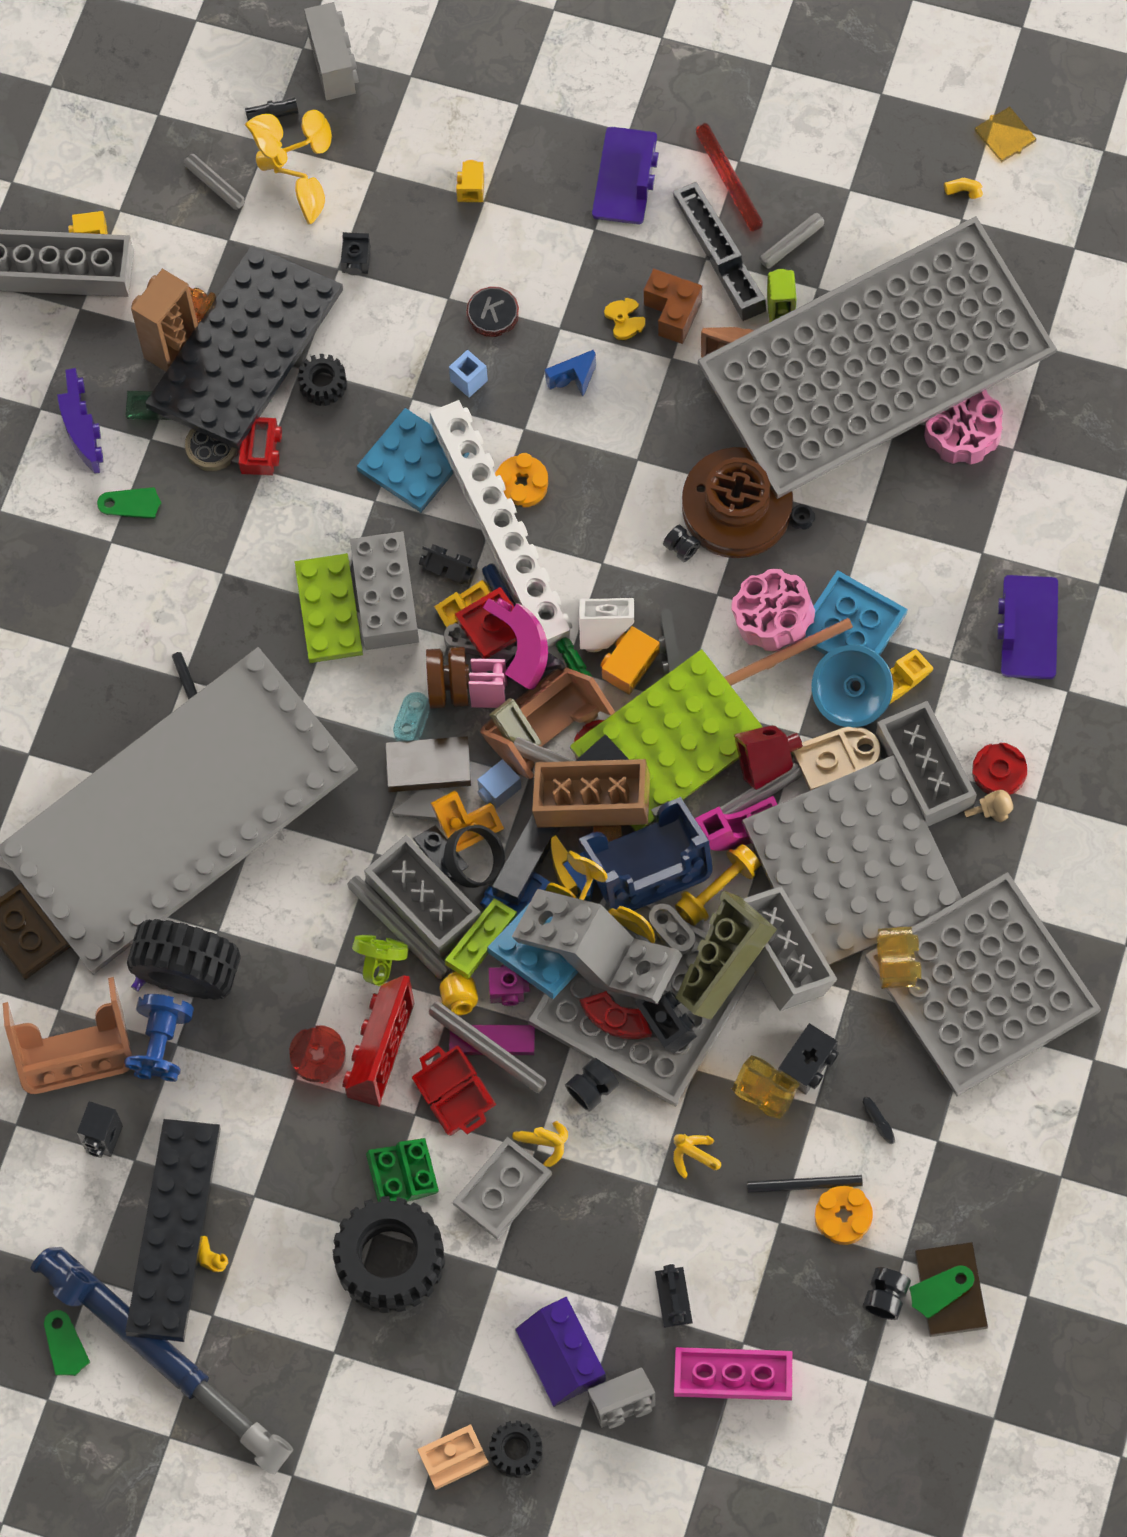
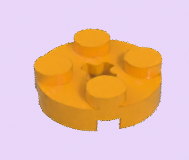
(524, 466)
(843, 1198)

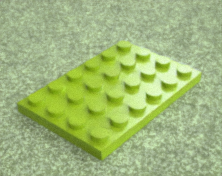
(680, 728)

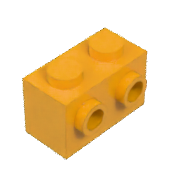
(630, 659)

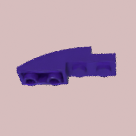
(80, 424)

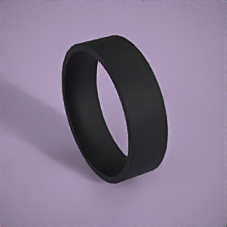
(451, 860)

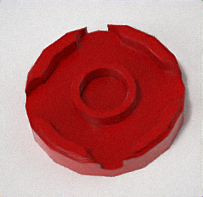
(999, 768)

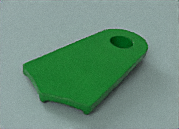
(131, 503)
(940, 1290)
(64, 1345)

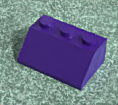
(560, 1352)

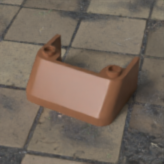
(549, 709)
(70, 1056)

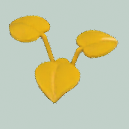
(267, 135)
(625, 916)

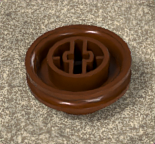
(732, 524)

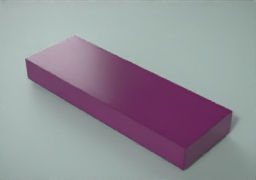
(512, 1038)

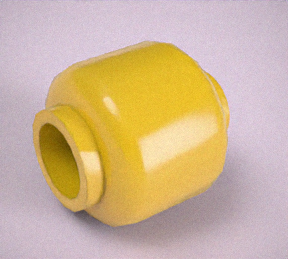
(458, 993)

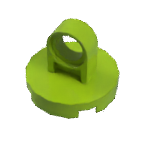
(379, 954)

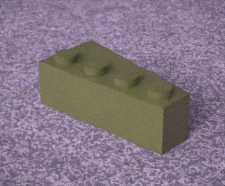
(724, 955)

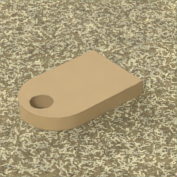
(835, 755)

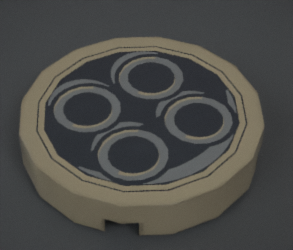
(208, 452)

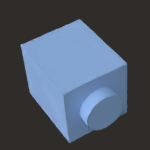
(468, 373)
(498, 784)

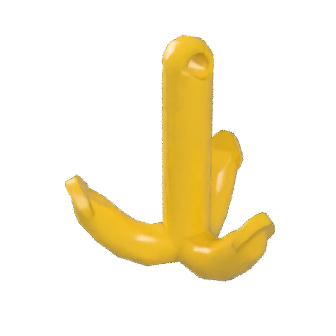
(546, 1138)
(685, 1144)

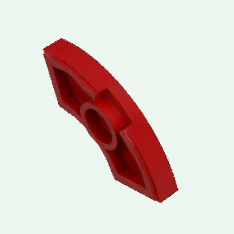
(615, 1019)

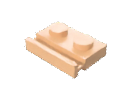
(453, 1457)

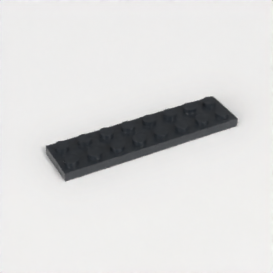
(173, 1230)

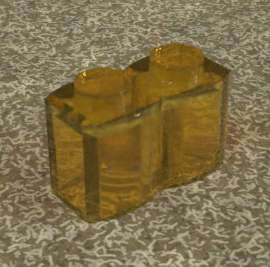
(897, 957)
(765, 1087)

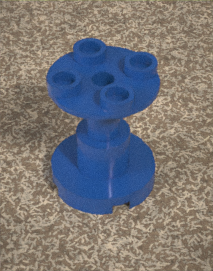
(161, 1025)

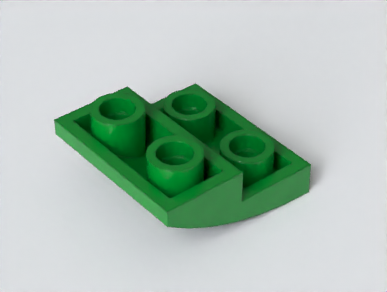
(403, 1171)

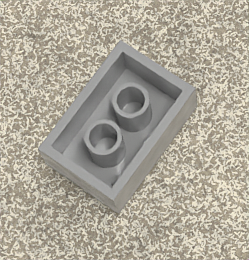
(331, 50)

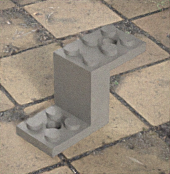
(597, 945)

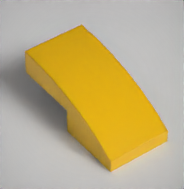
(457, 602)
(908, 673)
(559, 857)

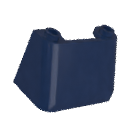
(652, 859)

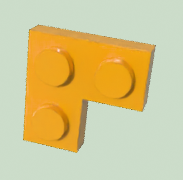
(453, 817)

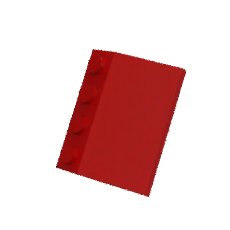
(380, 1041)

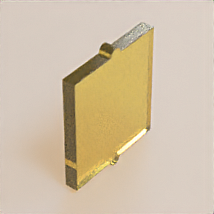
(1005, 134)

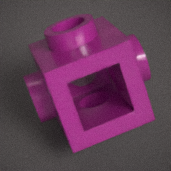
(506, 986)

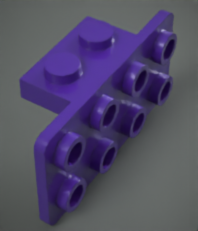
(625, 175)
(1028, 626)

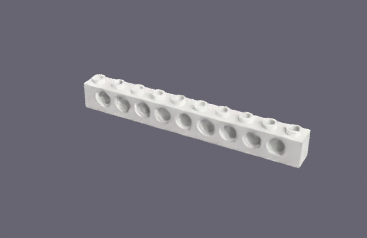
(455, 417)

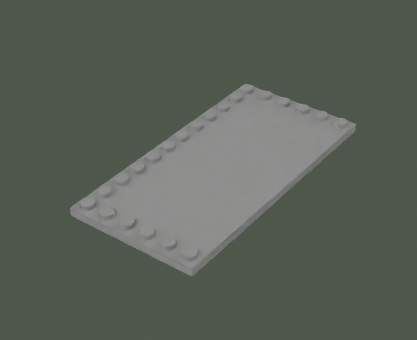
(876, 356)
(176, 809)

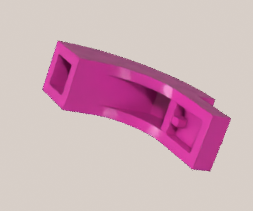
(531, 642)
(727, 830)

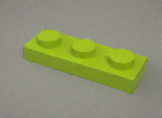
(473, 946)

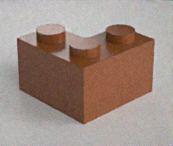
(677, 301)

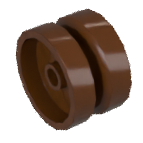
(447, 677)

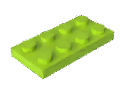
(328, 608)

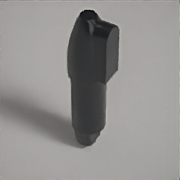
(881, 1124)

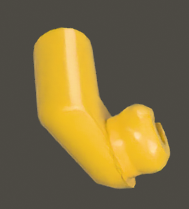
(964, 184)
(210, 1259)

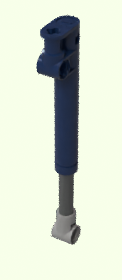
(78, 1287)

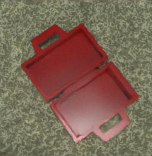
(453, 1090)

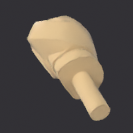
(996, 804)

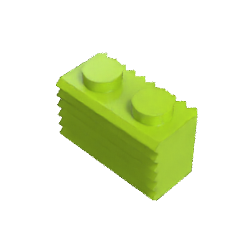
(781, 293)

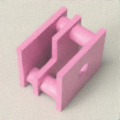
(487, 688)

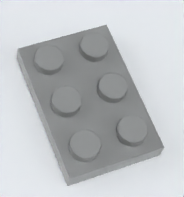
(502, 1188)

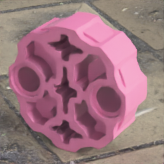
(973, 443)
(767, 615)

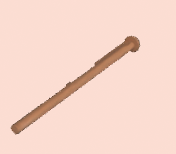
(796, 648)

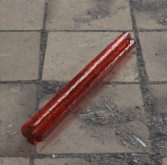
(729, 177)

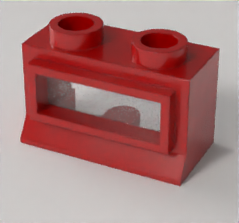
(258, 449)

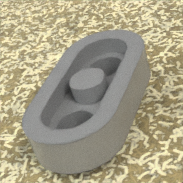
(673, 929)

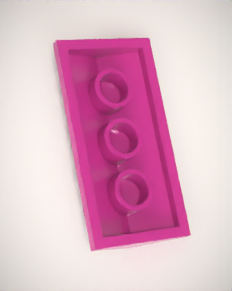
(733, 1373)

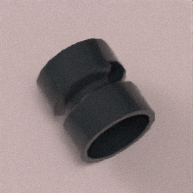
(593, 1083)
(886, 1293)

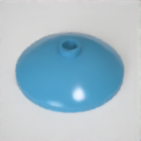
(834, 686)

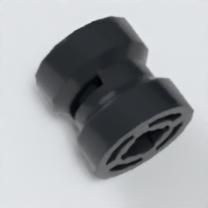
(681, 543)

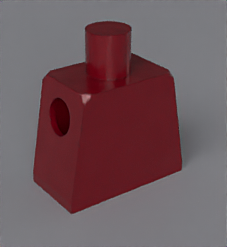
(765, 754)

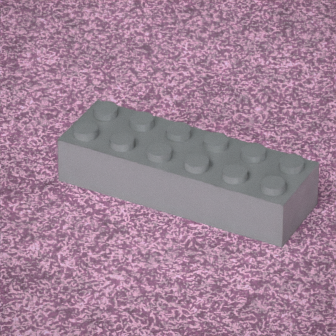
(65, 263)

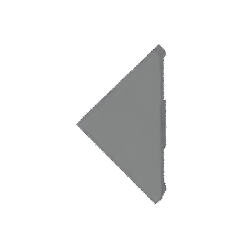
(419, 805)

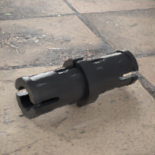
(277, 109)

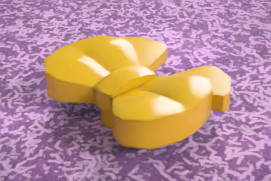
(624, 326)

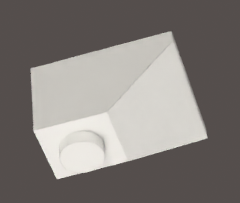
(604, 621)

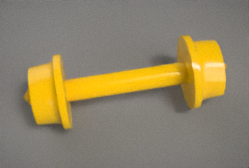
(743, 862)

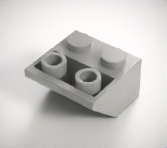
(622, 1398)

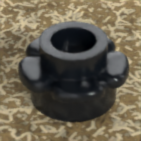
(806, 512)

